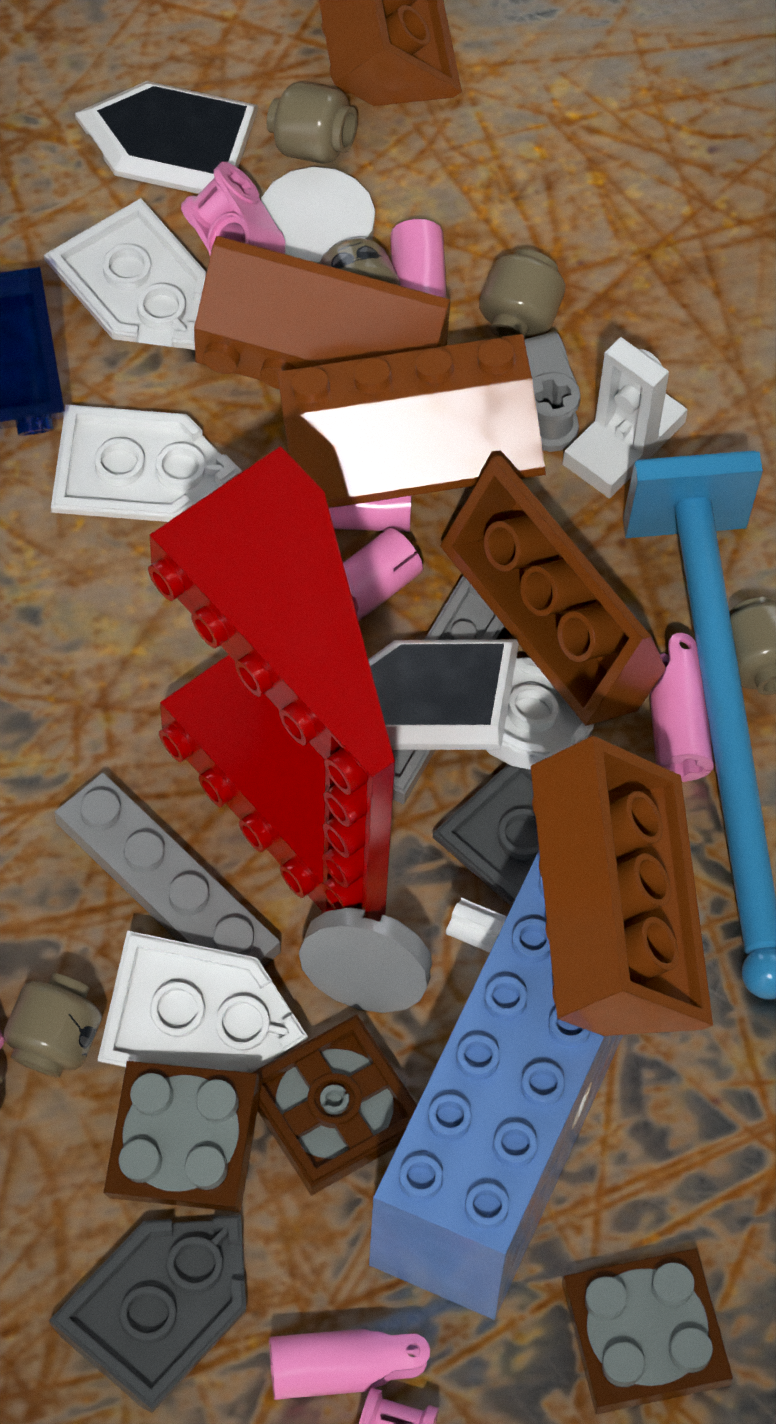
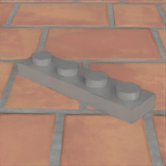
(161, 873)

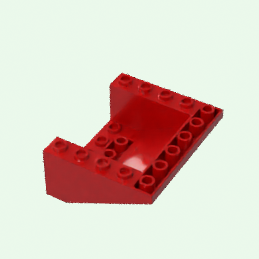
(292, 712)

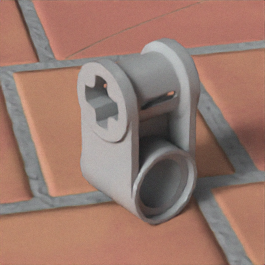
(554, 391)

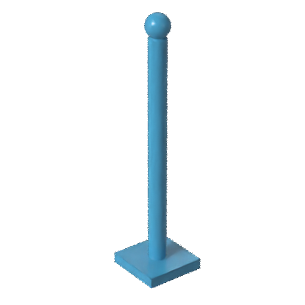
(695, 500)

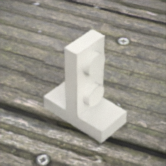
(630, 419)

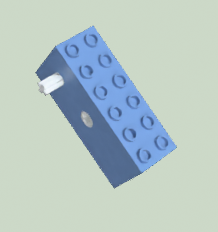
(490, 1119)

